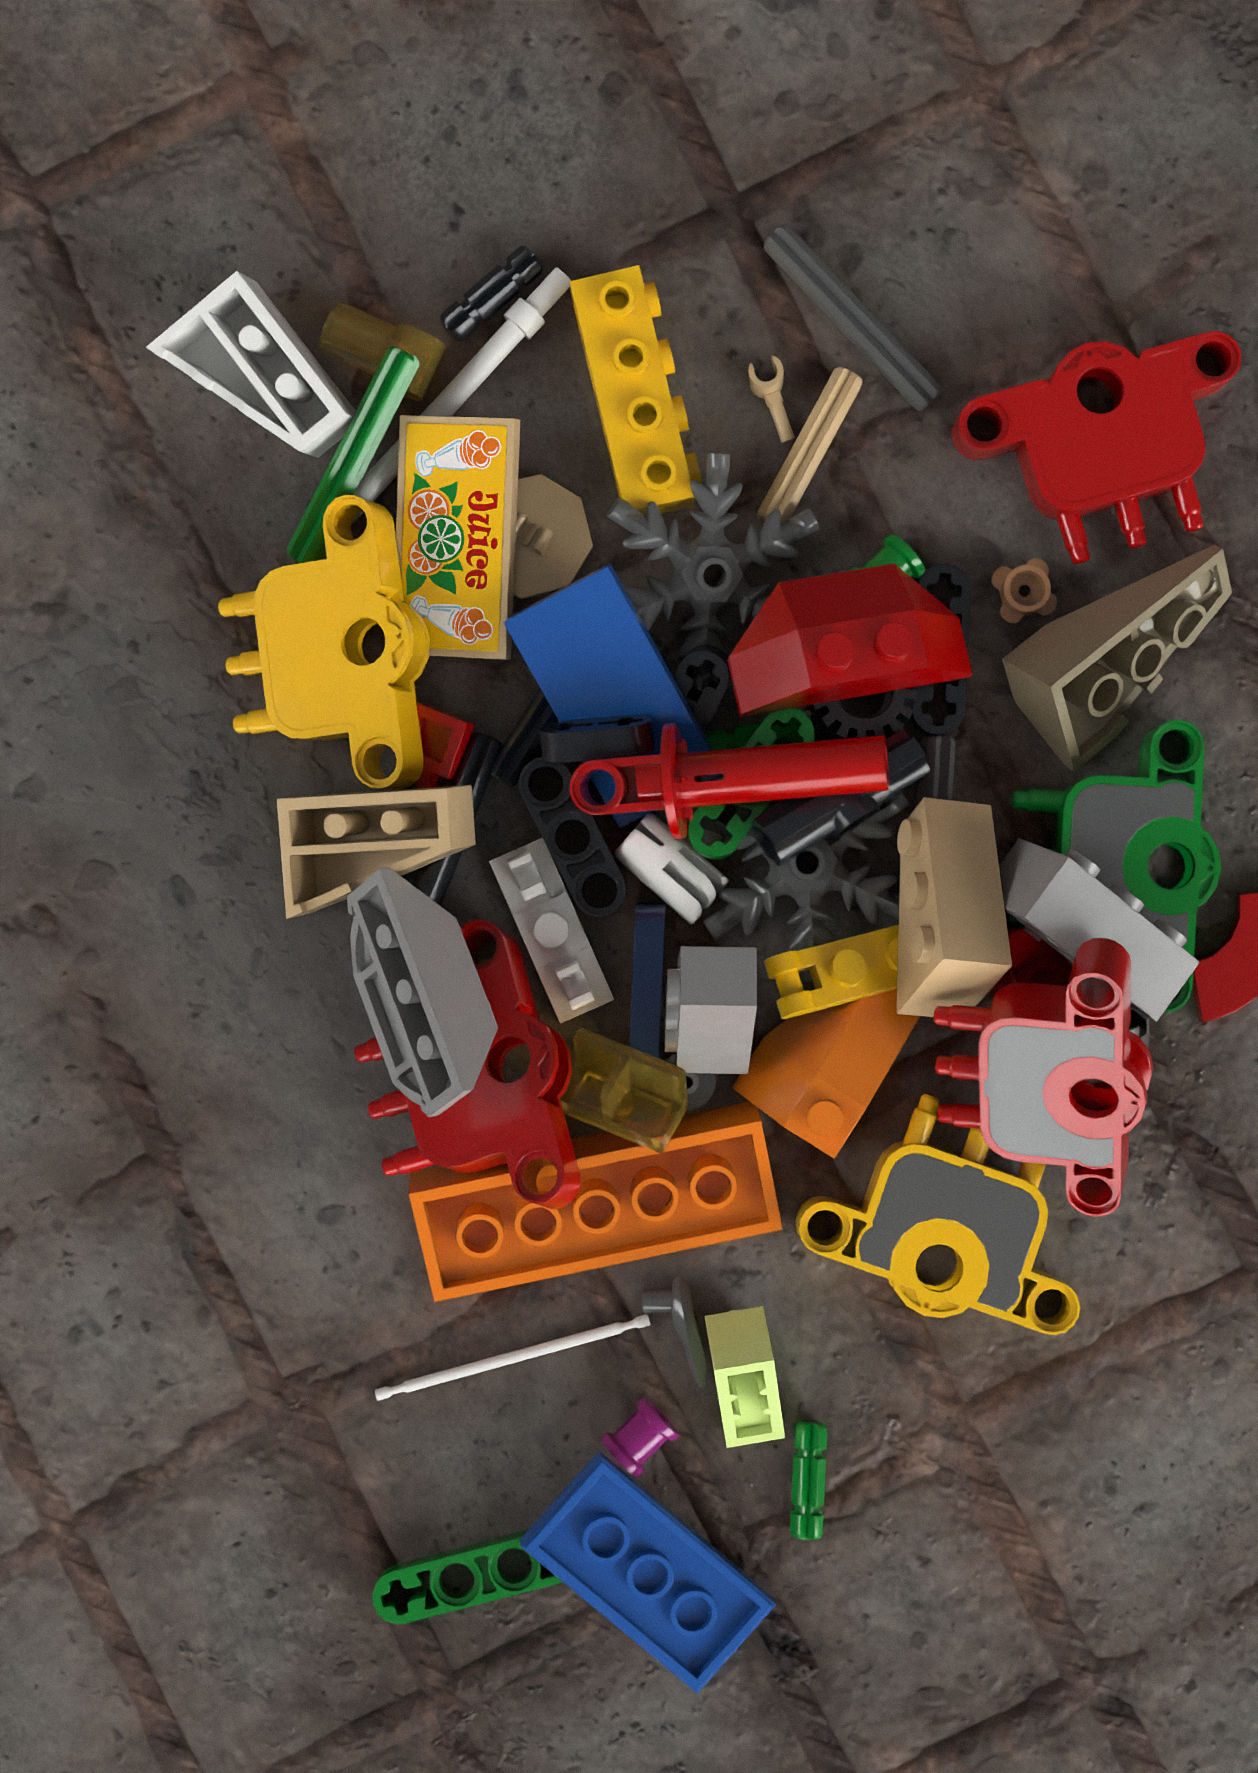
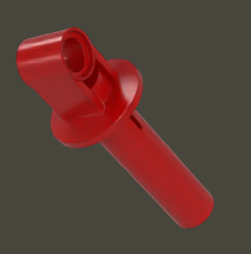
(751, 774)

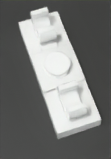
(551, 930)

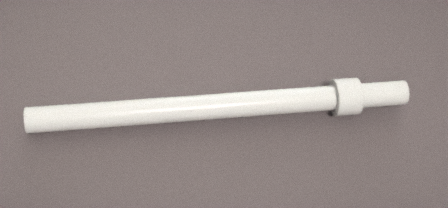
(522, 321)

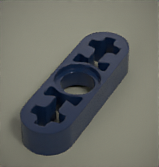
(647, 978)

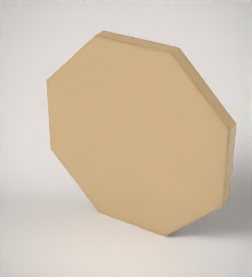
(549, 537)

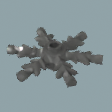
(709, 548)
(808, 889)

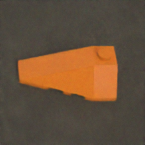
(826, 1067)

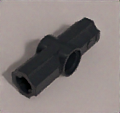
(803, 822)

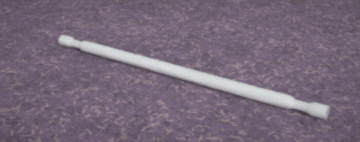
(512, 1357)

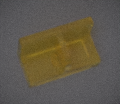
(625, 1091)

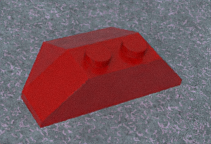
(845, 641)

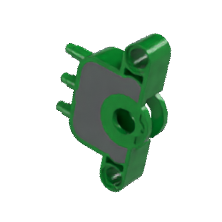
(1124, 820)

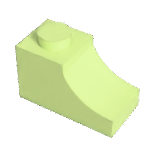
(745, 1376)

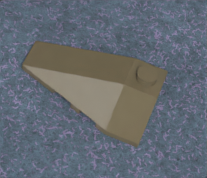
(1094, 662)

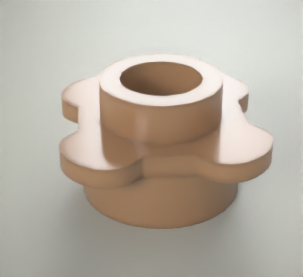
(1035, 578)

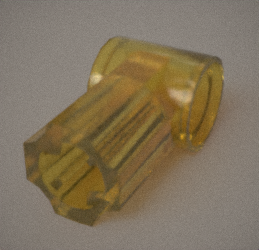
(364, 340)

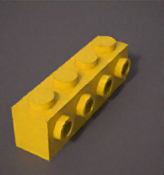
(632, 389)

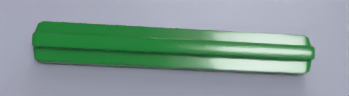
(355, 449)

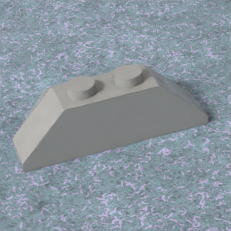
(419, 991)

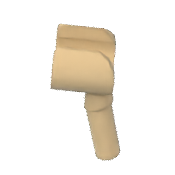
(771, 393)

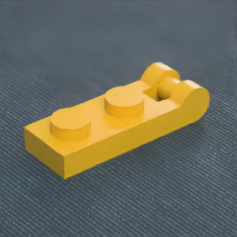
(839, 971)

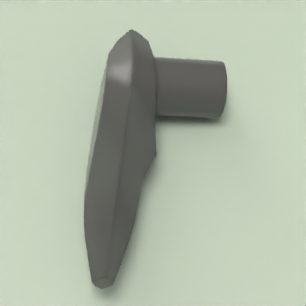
(685, 1321)

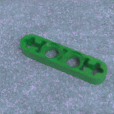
(487, 1587)

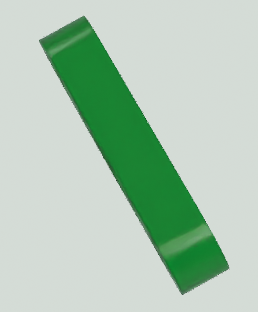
(736, 828)

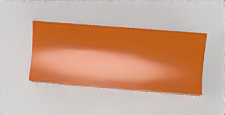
(630, 1206)

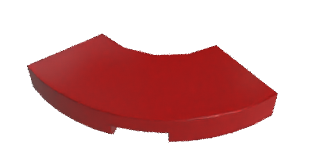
(1230, 974)

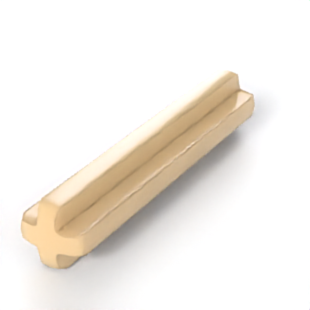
(811, 444)

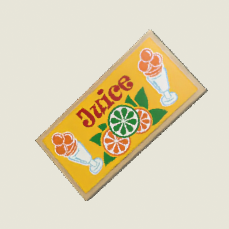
(459, 529)

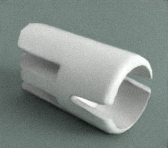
(670, 868)

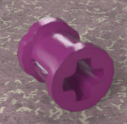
(640, 1436)

